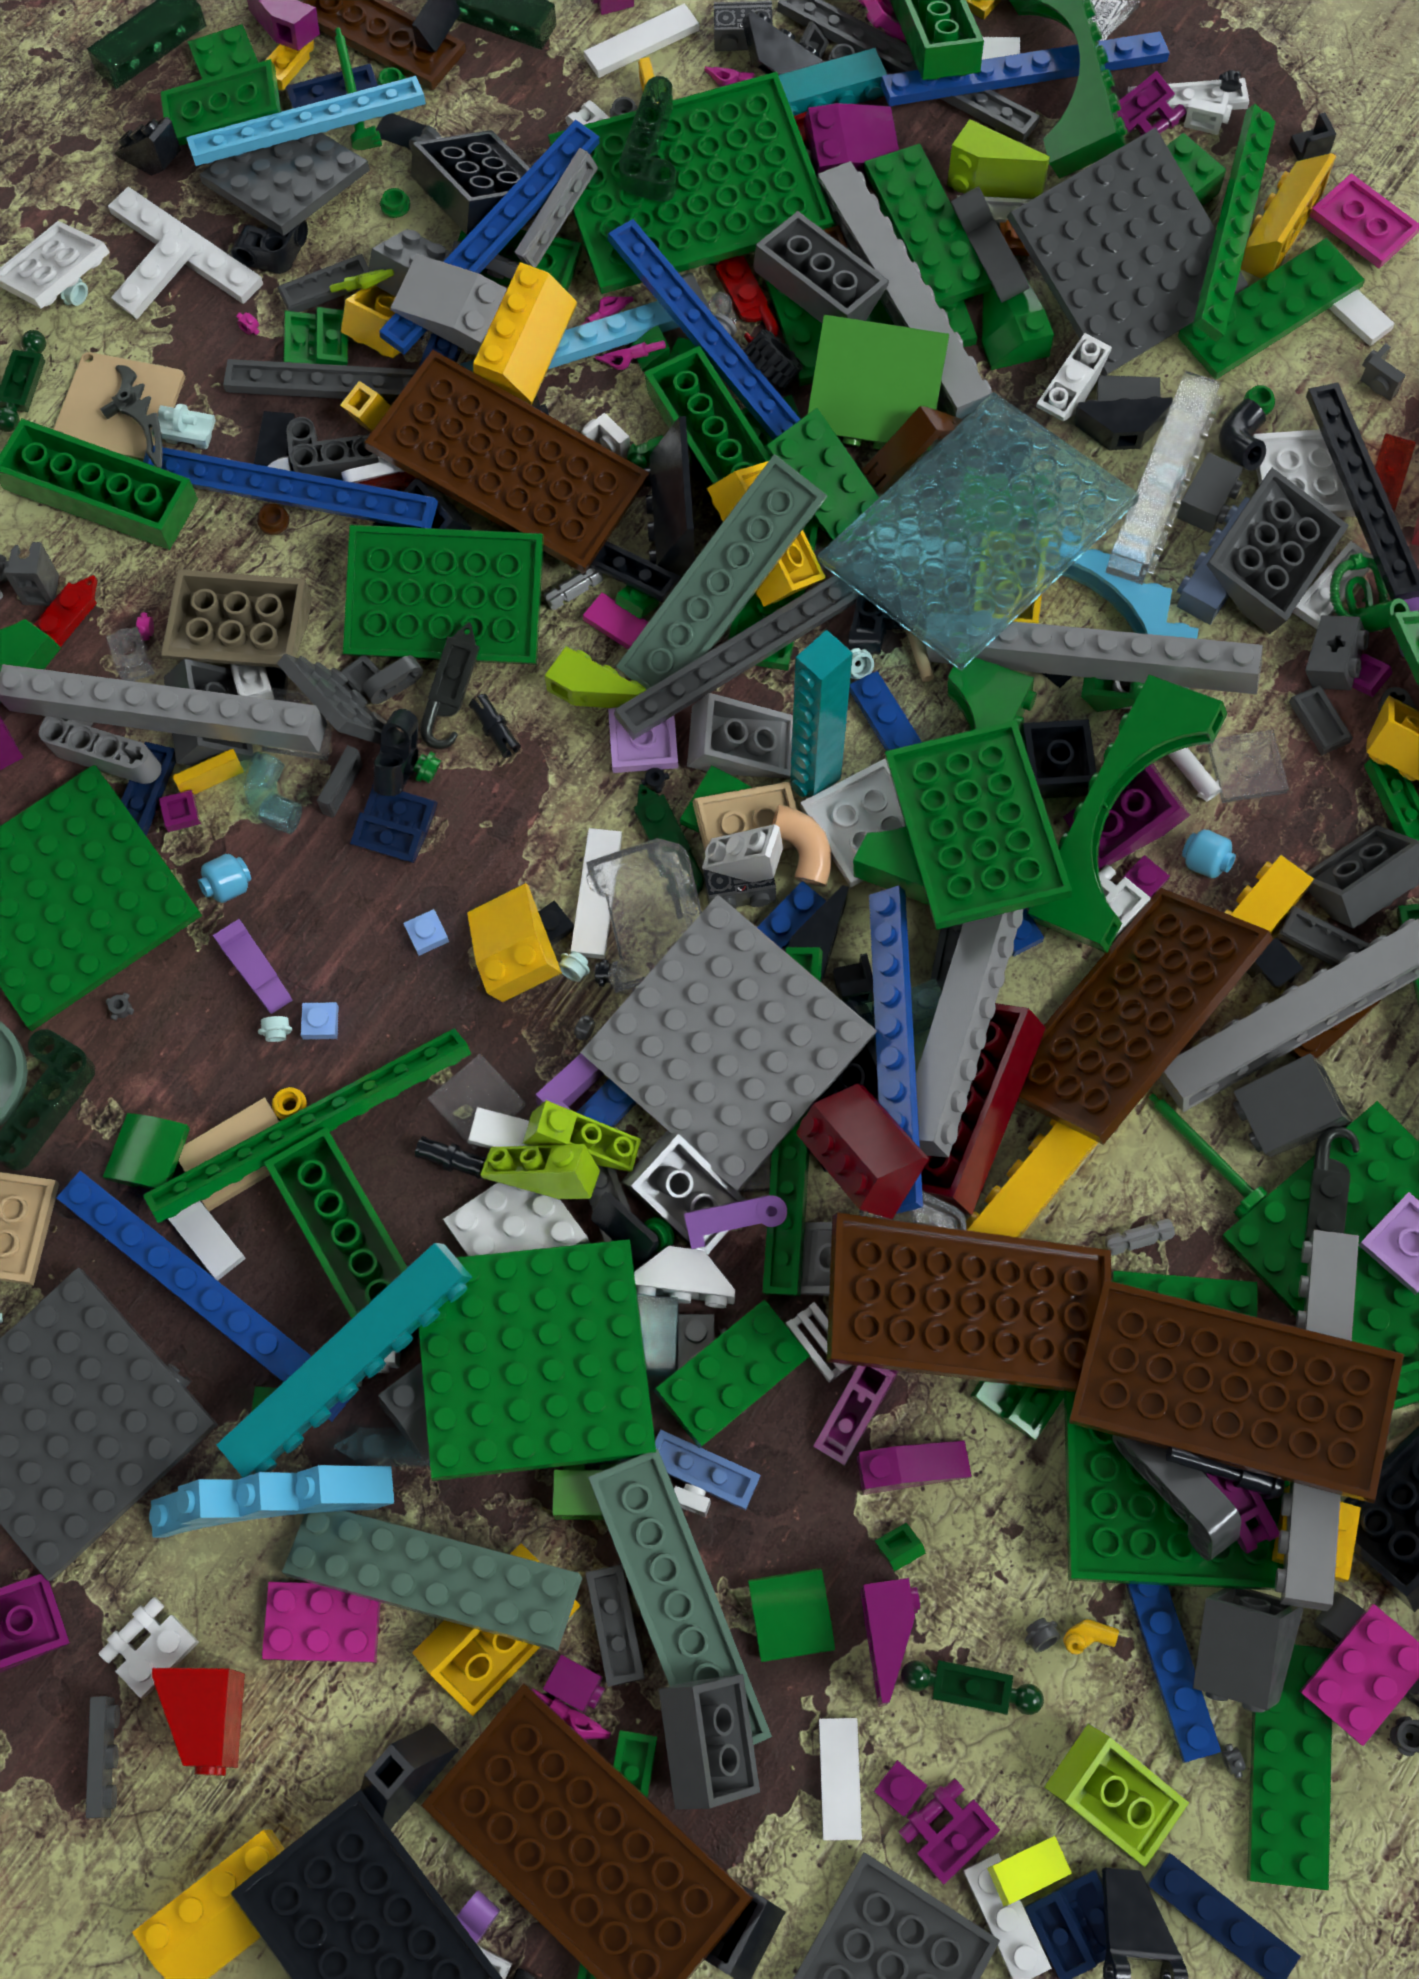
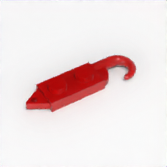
(745, 293)
(68, 610)

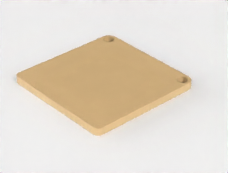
(93, 388)

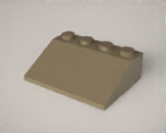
(236, 618)

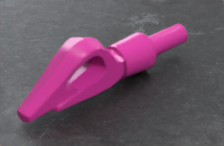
(727, 76)
(614, 304)
(636, 351)
(581, 1723)

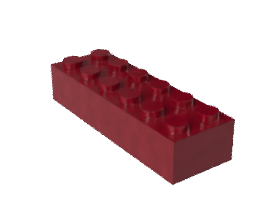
(1000, 1075)

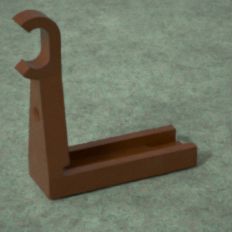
(907, 446)

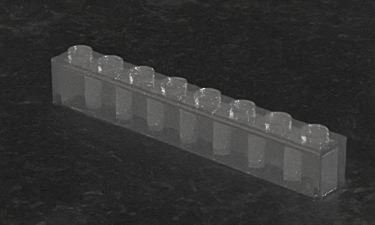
(1163, 478)

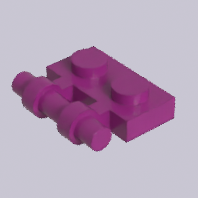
(1144, 101)
(957, 1840)

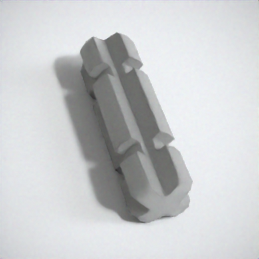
(572, 588)
(1140, 1237)

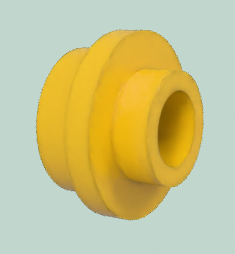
(284, 1096)

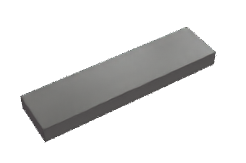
(556, 208)

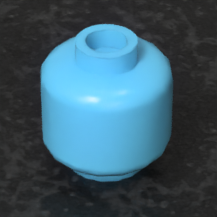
(1208, 853)
(224, 878)

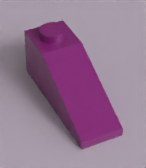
(854, 1411)
(912, 1466)

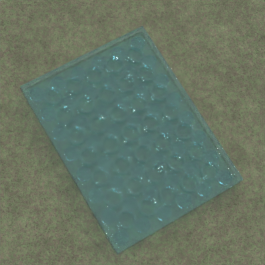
(978, 530)

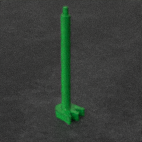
(363, 137)
(1251, 1196)

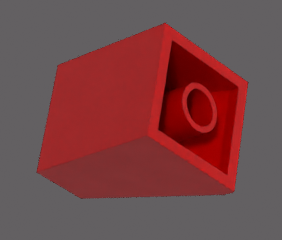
(203, 1715)

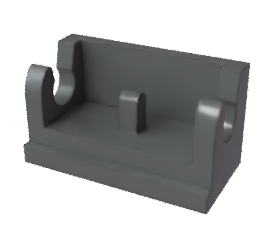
(33, 577)

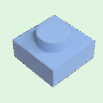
(426, 932)
(319, 1020)

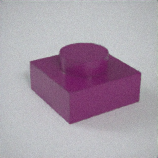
(1372, 675)
(179, 811)
(1147, 876)
(900, 1788)

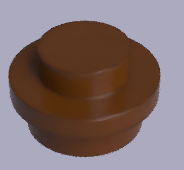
(273, 519)

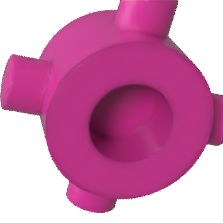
(247, 323)
(145, 626)

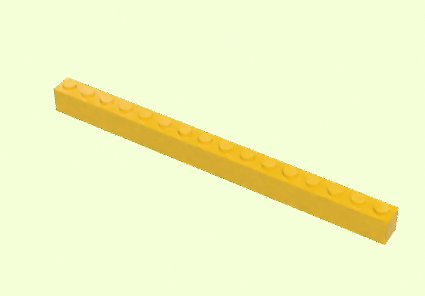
(1064, 1149)

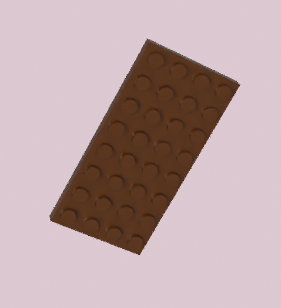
(507, 460)
(1137, 1012)
(961, 1302)
(1238, 1390)
(585, 1848)

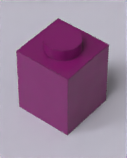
(574, 1684)

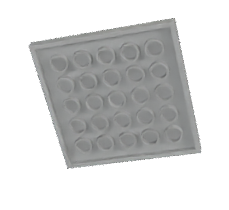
(728, 1042)

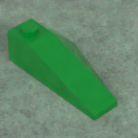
(1014, 329)

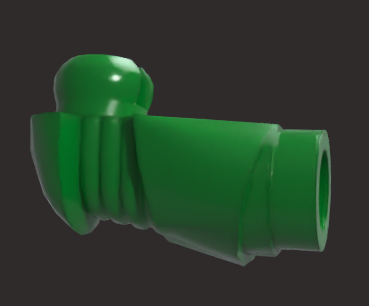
(641, 453)

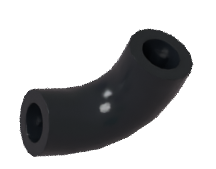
(1237, 433)

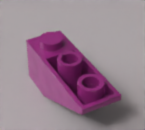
(286, 21)

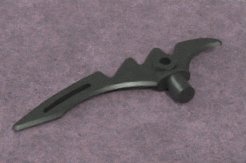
(129, 403)

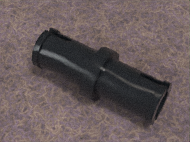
(494, 725)
(450, 1157)

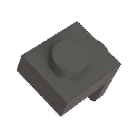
(1381, 375)

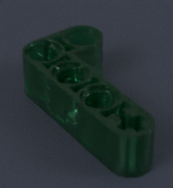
(649, 136)
(37, 1103)

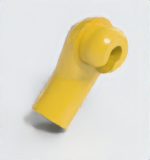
(1088, 1632)

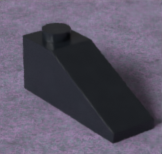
(822, 927)

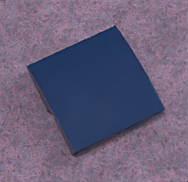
(394, 824)
(1072, 1925)

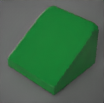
(656, 357)

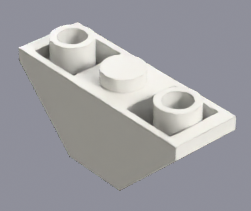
(1075, 378)
(746, 854)
(684, 1275)

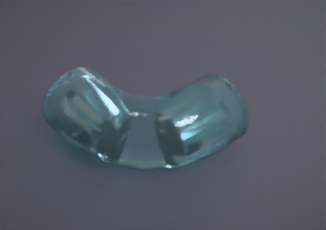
(263, 797)

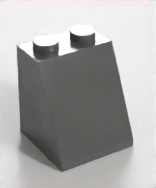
(1290, 1106)
(1246, 1647)

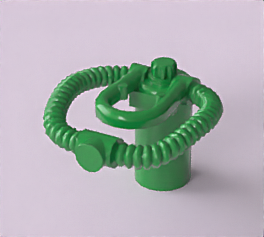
(1372, 616)

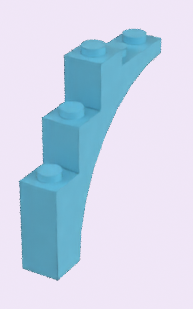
(1141, 605)
(271, 1494)

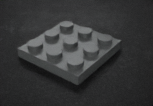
(333, 698)

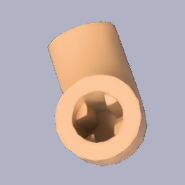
(810, 842)

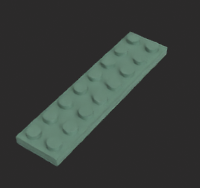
(724, 574)
(434, 1576)
(670, 1577)

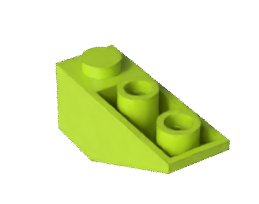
(587, 683)
(560, 1126)
(544, 1169)

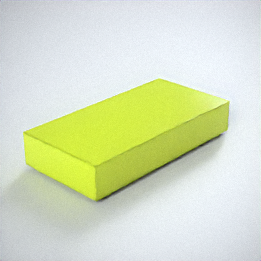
(1029, 1870)

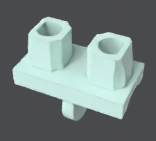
(185, 426)

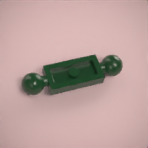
(21, 379)
(972, 1687)

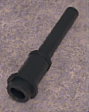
(1259, 1483)

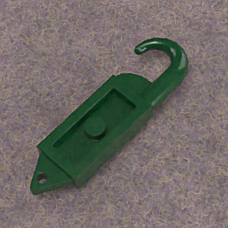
(659, 822)

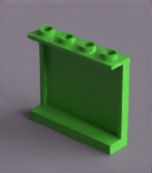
(875, 377)

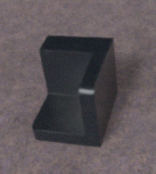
(1315, 141)
(1276, 965)
(855, 981)

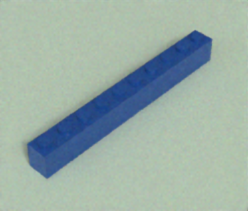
(185, 1279)

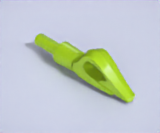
(363, 280)

